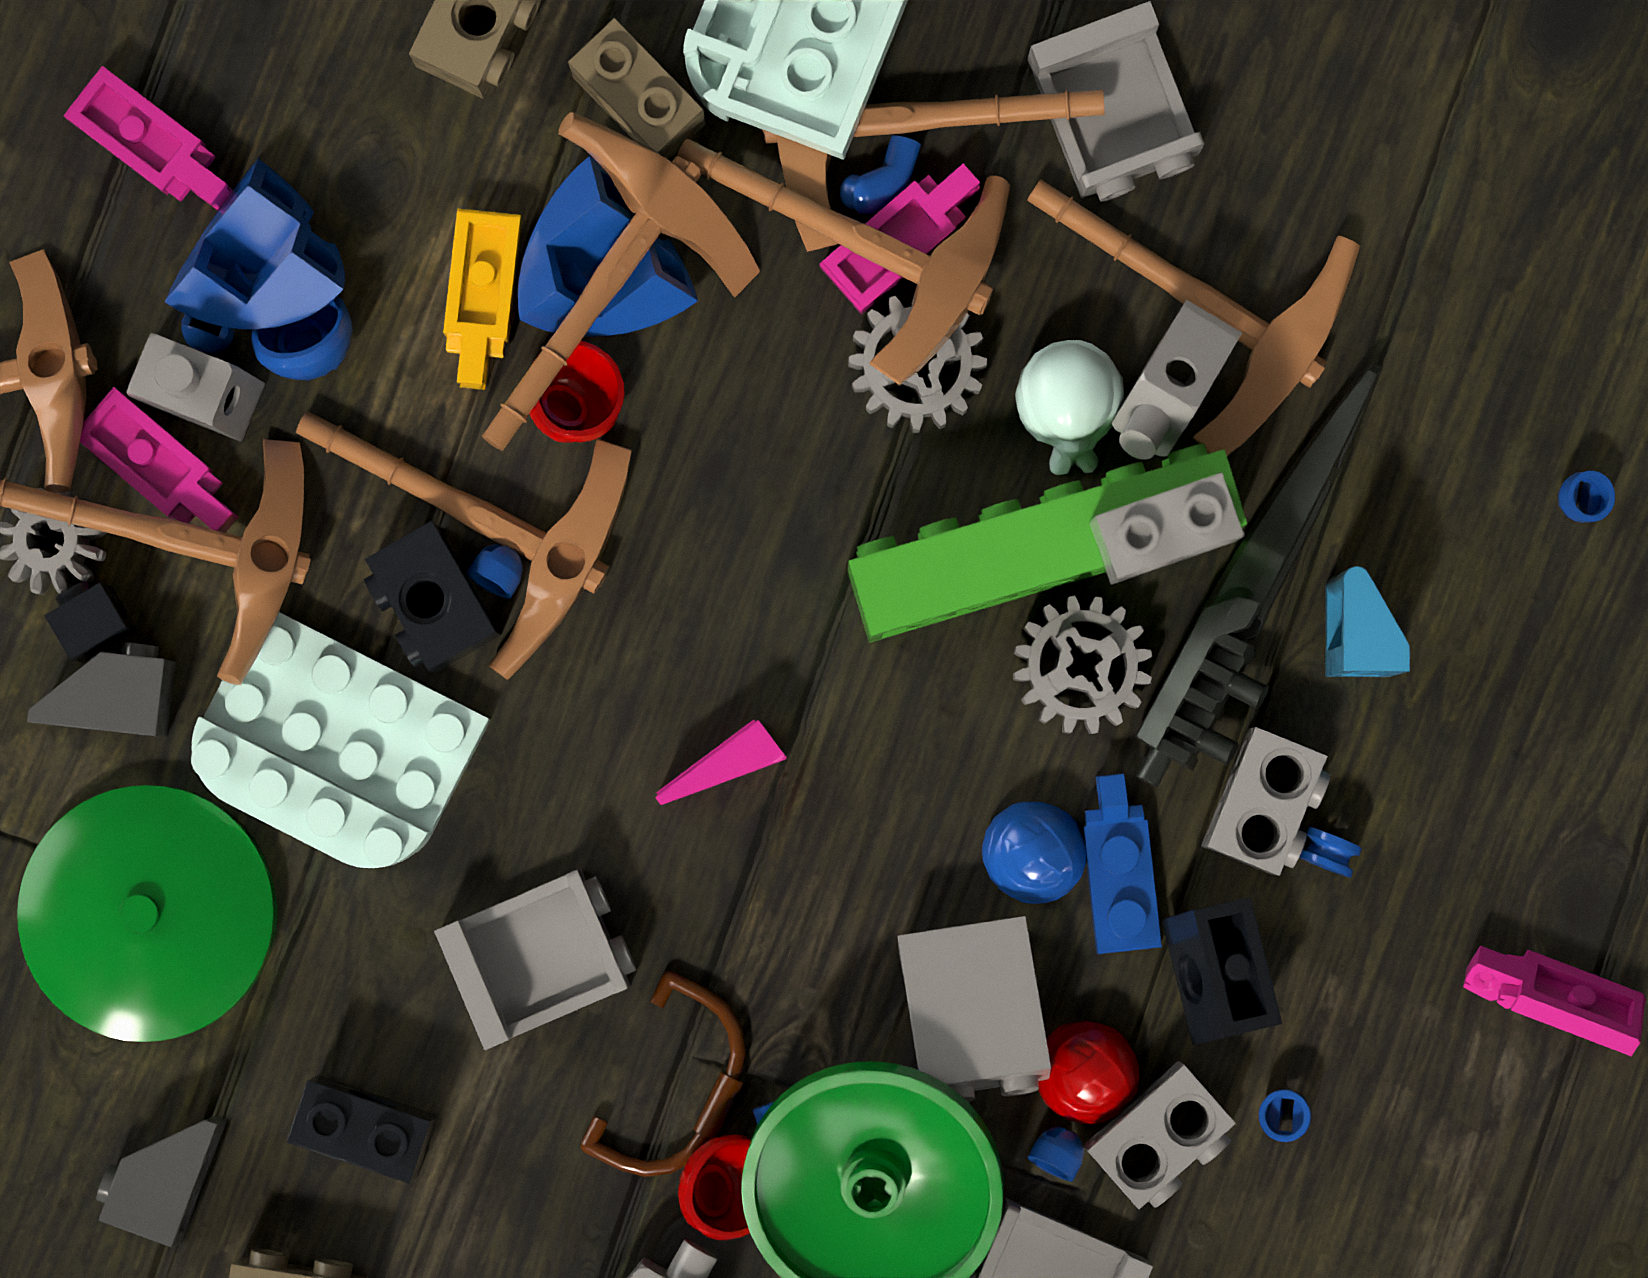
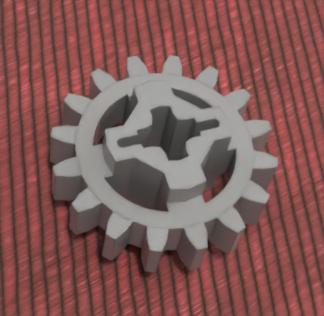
(931, 398)
(1104, 699)

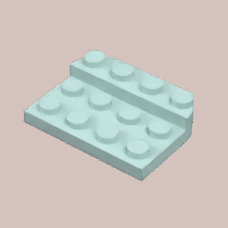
(791, 64)
(335, 748)

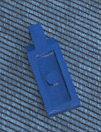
(1120, 871)

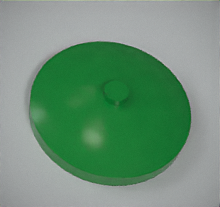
(147, 913)
(872, 1177)

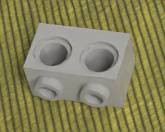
(1166, 528)
(1250, 795)
(1148, 1122)

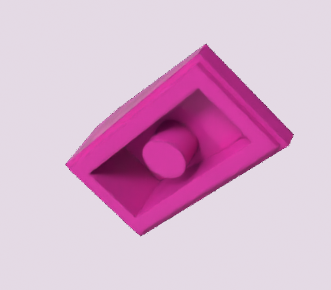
(737, 756)

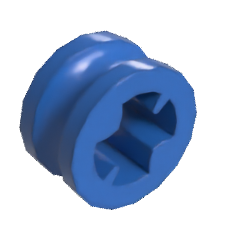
(1330, 852)

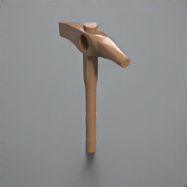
(807, 168)
(663, 202)
(946, 281)
(1280, 350)
(50, 366)
(262, 558)
(562, 559)

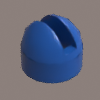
(203, 340)
(1595, 499)
(497, 570)
(1272, 1113)
(1058, 1153)

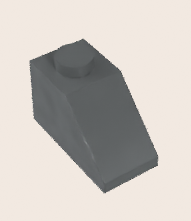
(113, 694)
(160, 1185)

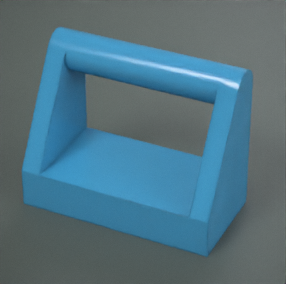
(1361, 630)

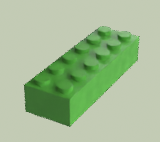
(1010, 549)

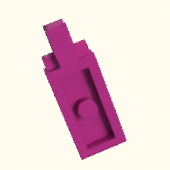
(146, 139)
(918, 217)
(154, 462)
(1560, 996)

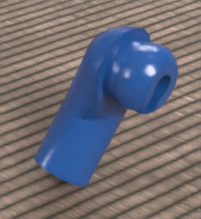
(879, 187)

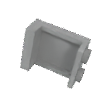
(1144, 113)
(535, 957)
(976, 1007)
(1043, 1247)

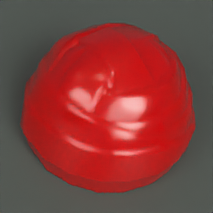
(581, 398)
(1090, 1072)
(712, 1188)

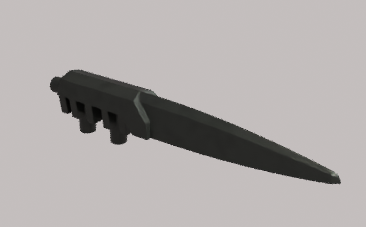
(1239, 606)

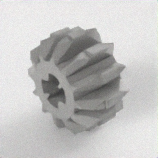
(45, 566)

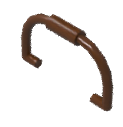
(717, 1105)

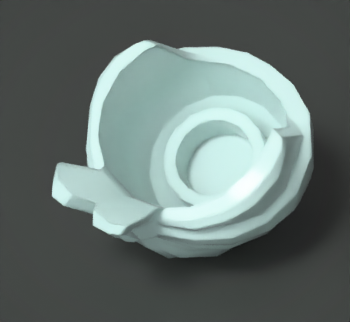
(1069, 401)

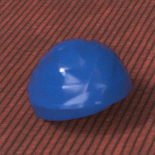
(307, 346)
(1034, 852)

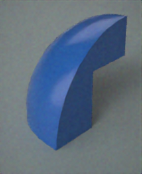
(570, 244)
(258, 260)

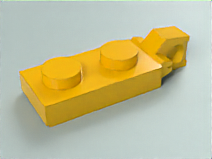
(481, 291)

